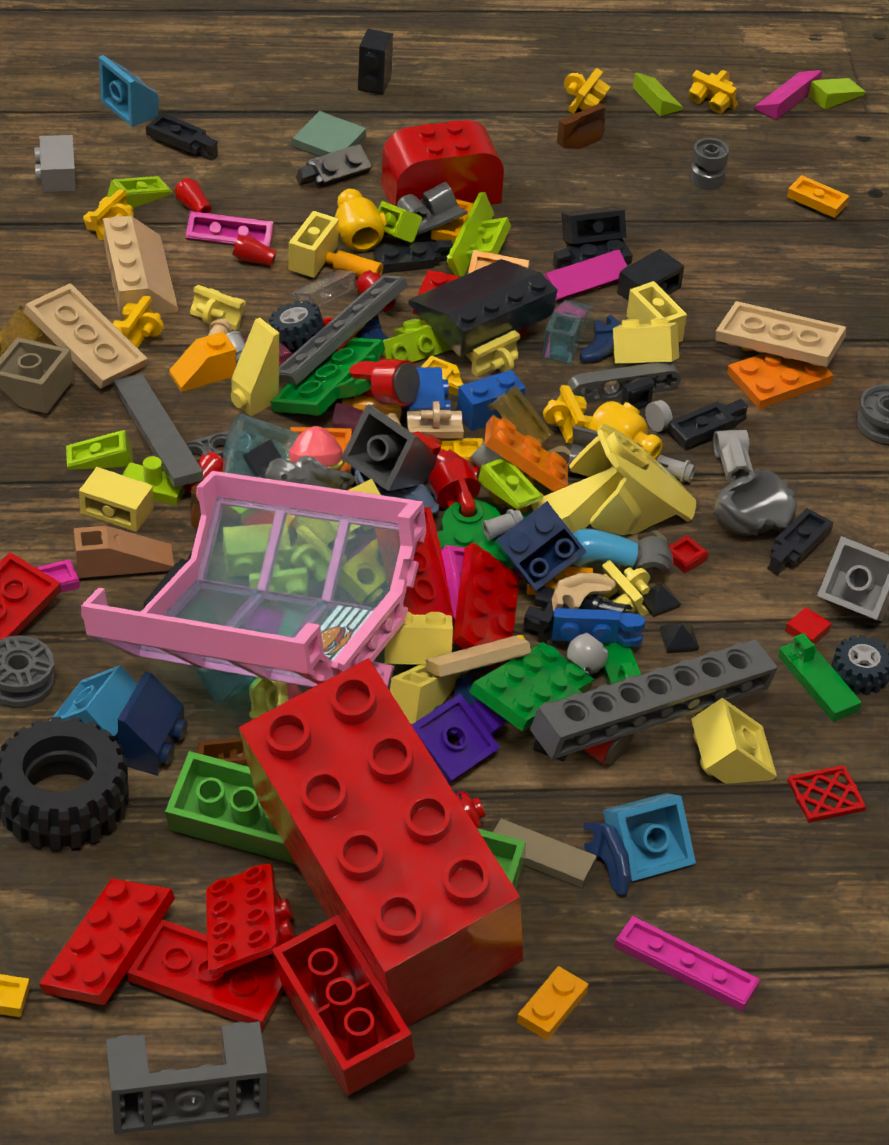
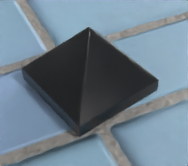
(660, 600)
(679, 637)

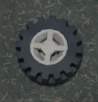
(296, 323)
(862, 664)

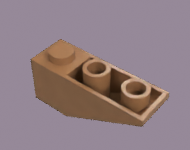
(118, 552)

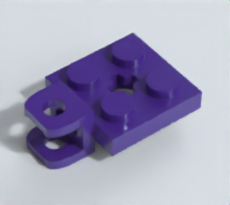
(471, 724)

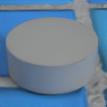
(658, 415)

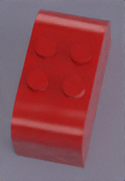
(439, 153)
(343, 1005)

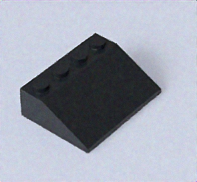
(486, 304)

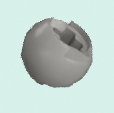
(587, 653)

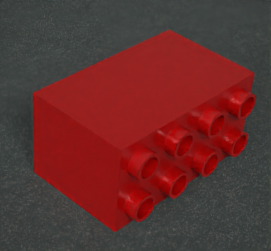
(384, 840)

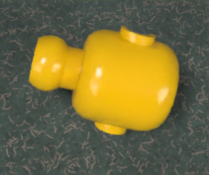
(359, 221)
(629, 422)

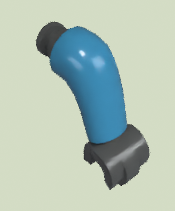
(605, 546)

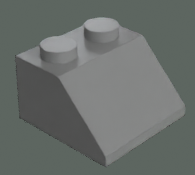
(858, 579)

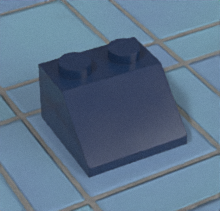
(151, 726)

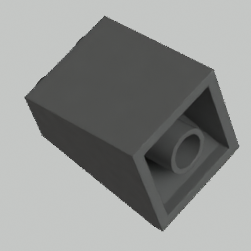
(388, 452)

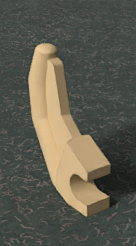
(577, 587)

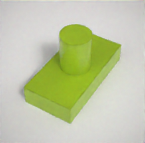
(152, 474)

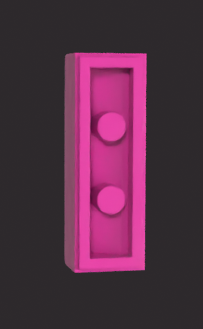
(788, 94)
(227, 228)

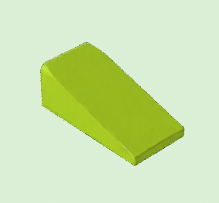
(833, 92)
(140, 190)
(400, 221)
(102, 452)
(508, 483)

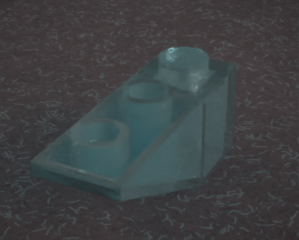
(565, 330)

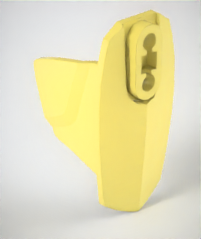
(643, 495)

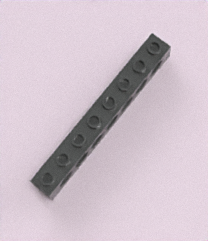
(652, 698)

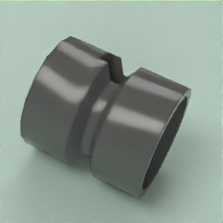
(709, 163)

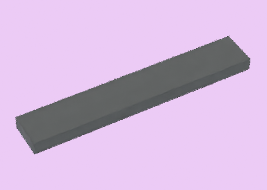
(340, 329)
(158, 430)

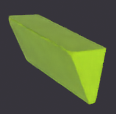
(655, 95)

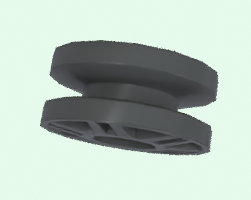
(874, 413)
(25, 671)

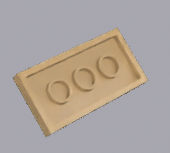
(781, 334)
(93, 340)

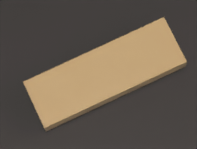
(478, 656)

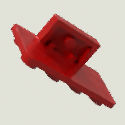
(245, 918)

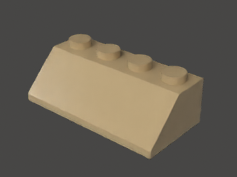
(137, 264)

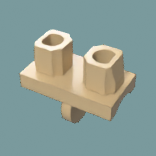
(436, 422)

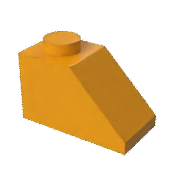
(205, 362)

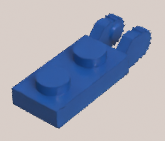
(603, 625)

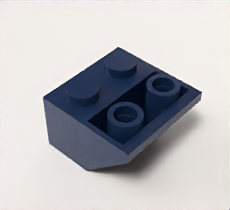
(540, 546)

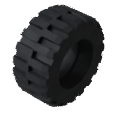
(67, 816)

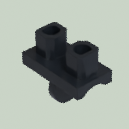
(541, 620)

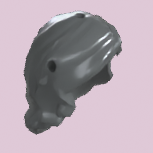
(309, 472)
(755, 504)

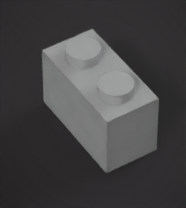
(55, 163)

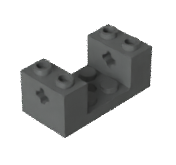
(187, 1095)

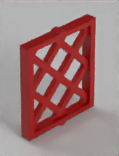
(830, 811)

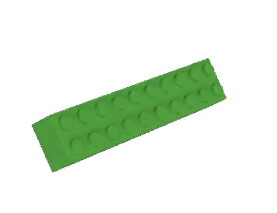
(220, 805)

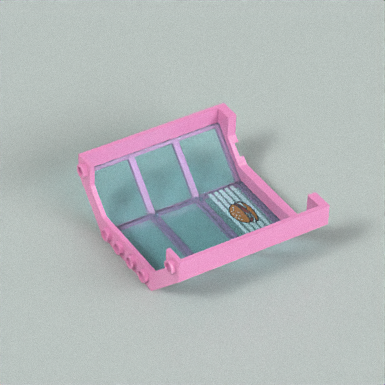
(277, 583)

